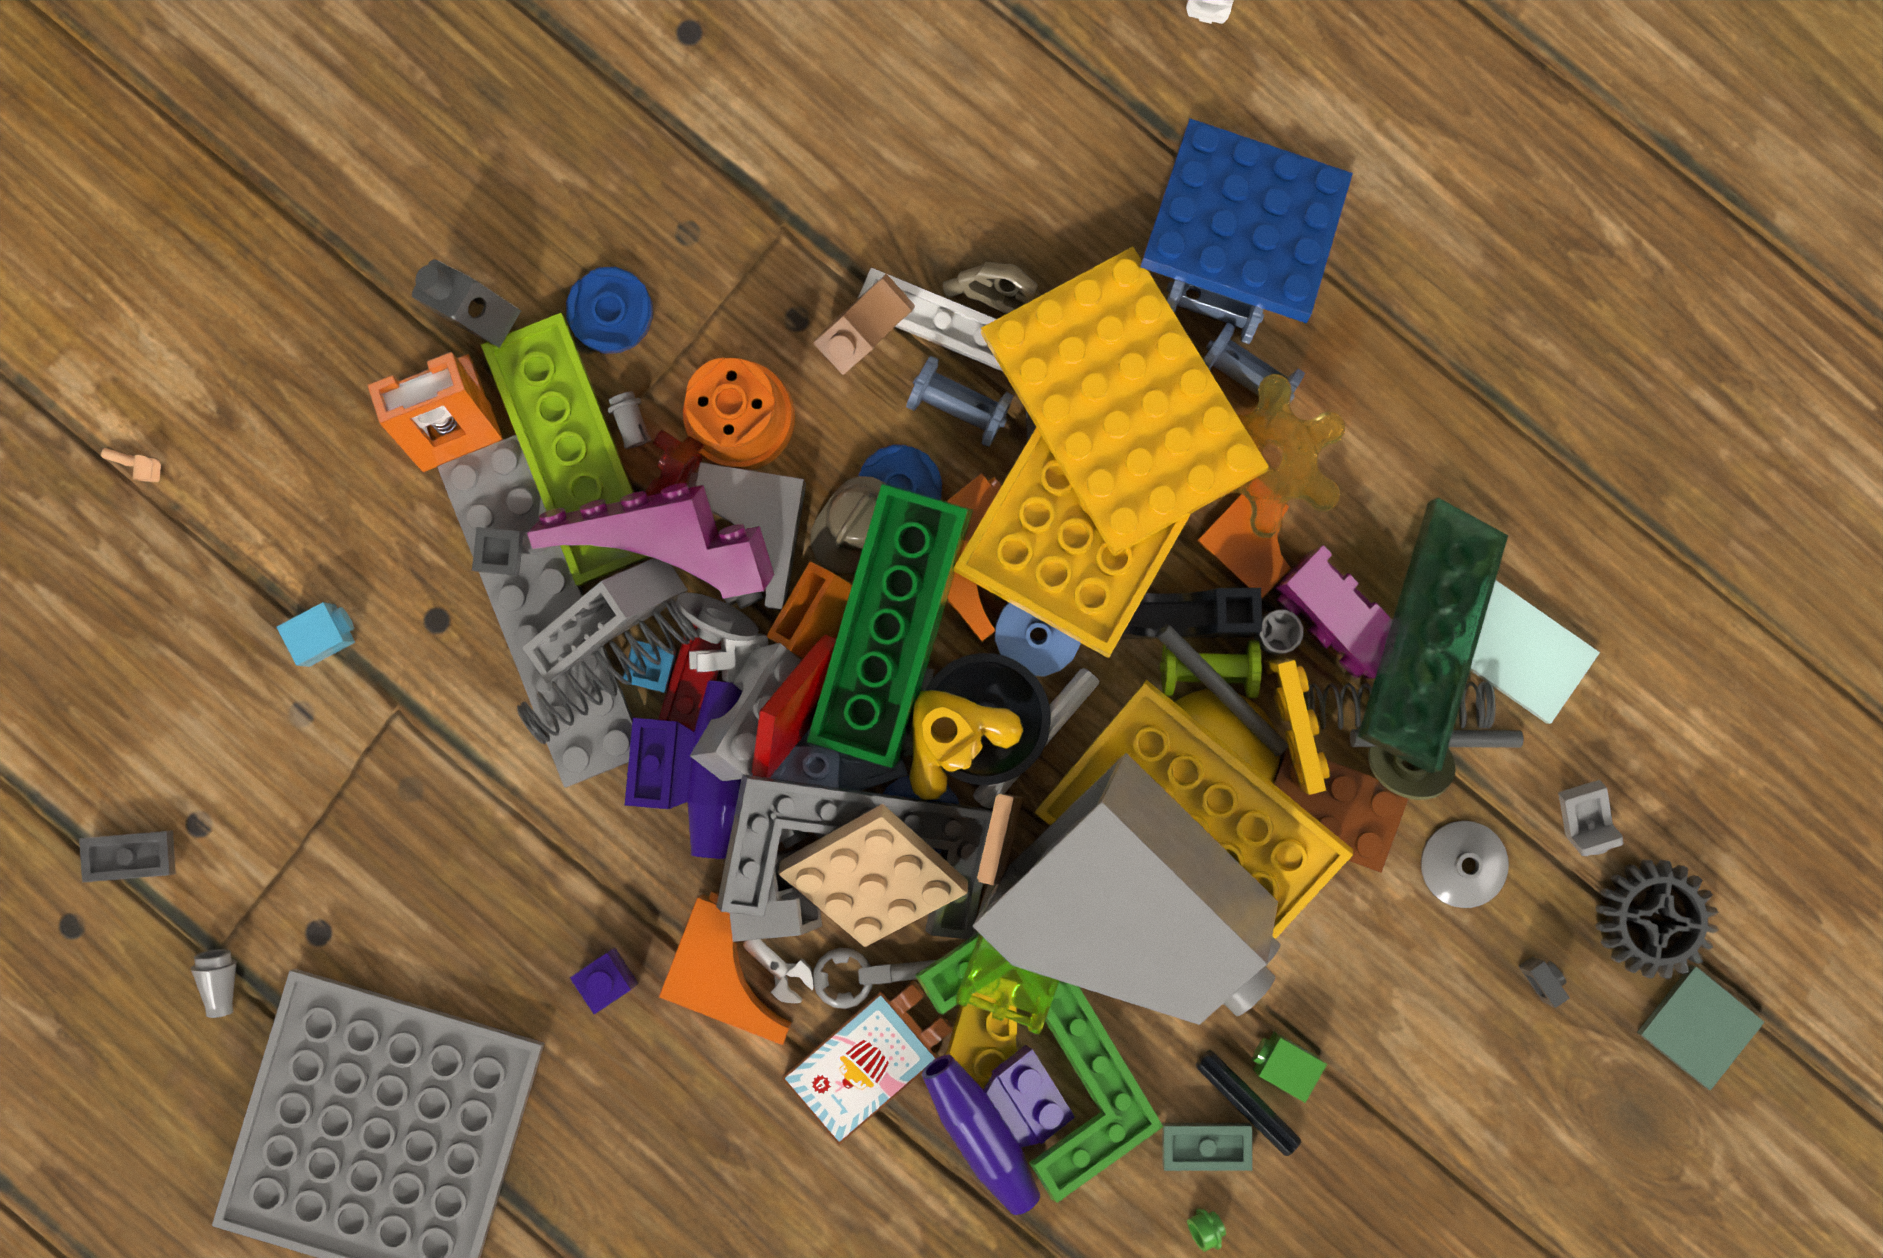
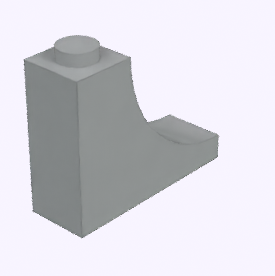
(761, 501)
(603, 615)

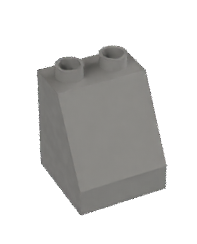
(1136, 905)

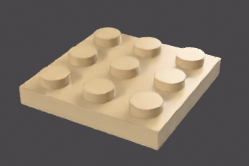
(873, 876)

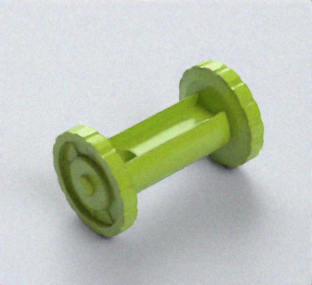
(1233, 668)

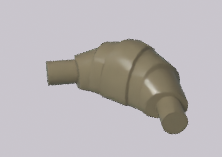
(996, 284)

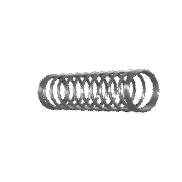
(1482, 720)
(541, 731)

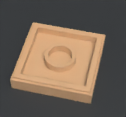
(999, 838)

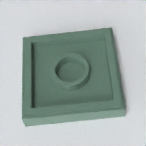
(1700, 1027)

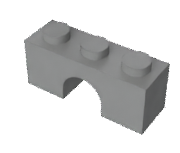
(730, 740)

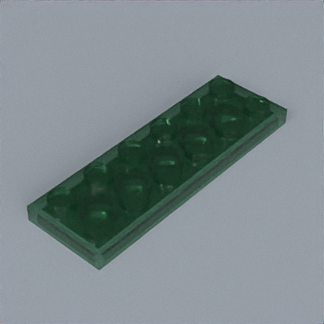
(1433, 636)

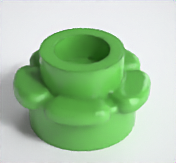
(1206, 1229)

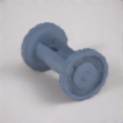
(1216, 307)
(1242, 364)
(959, 401)

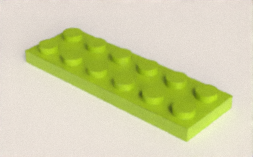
(561, 432)

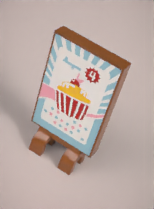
(866, 1061)

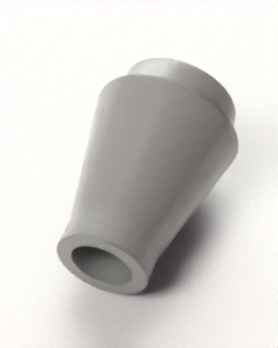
(215, 980)

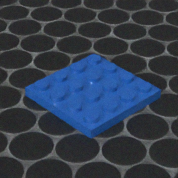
(1247, 221)

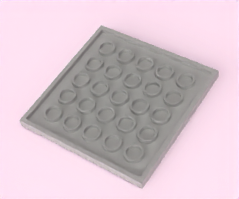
(376, 1127)

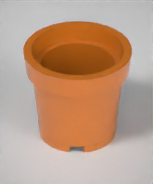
(758, 433)

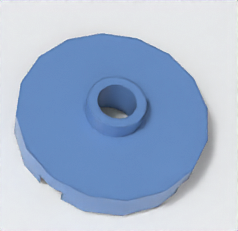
(1041, 656)

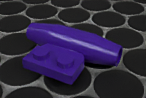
(666, 775)
(993, 1124)

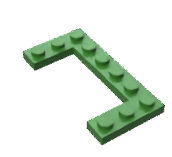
(1124, 1110)

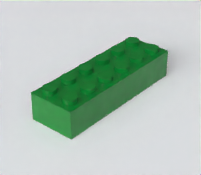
(889, 625)

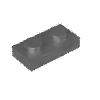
(127, 856)

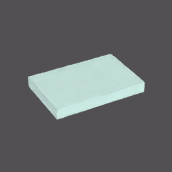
(1529, 655)

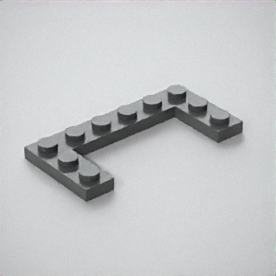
(776, 804)

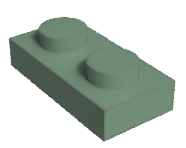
(1207, 1146)

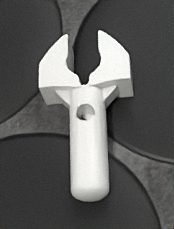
(780, 969)

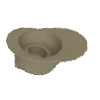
(844, 524)

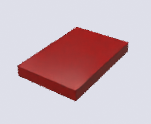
(791, 709)

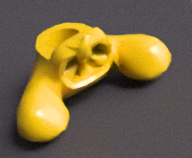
(949, 736)

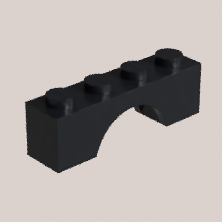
(1199, 614)

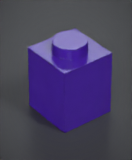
(604, 981)

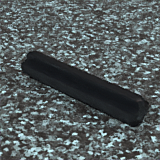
(1248, 1103)

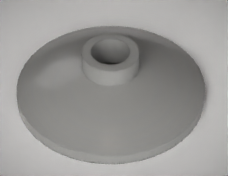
(716, 618)
(1443, 864)

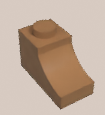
(864, 324)

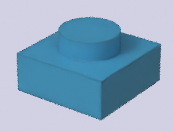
(656, 676)

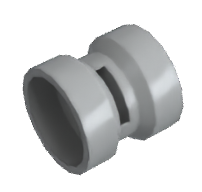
(1285, 629)

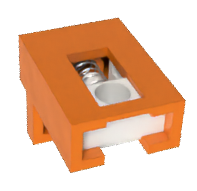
(437, 411)

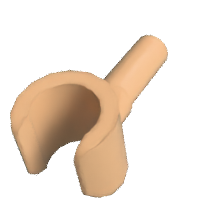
(144, 468)

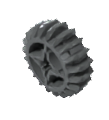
(1656, 936)

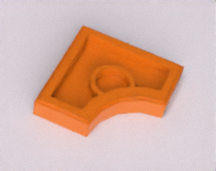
(1246, 556)

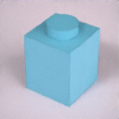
(317, 633)

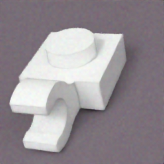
(728, 659)

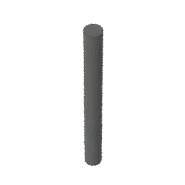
(1222, 690)
(1466, 738)

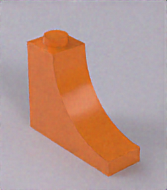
(963, 592)
(710, 977)

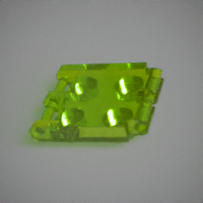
(996, 978)

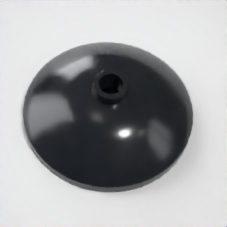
(999, 683)

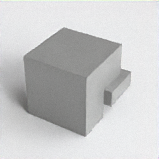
(785, 914)

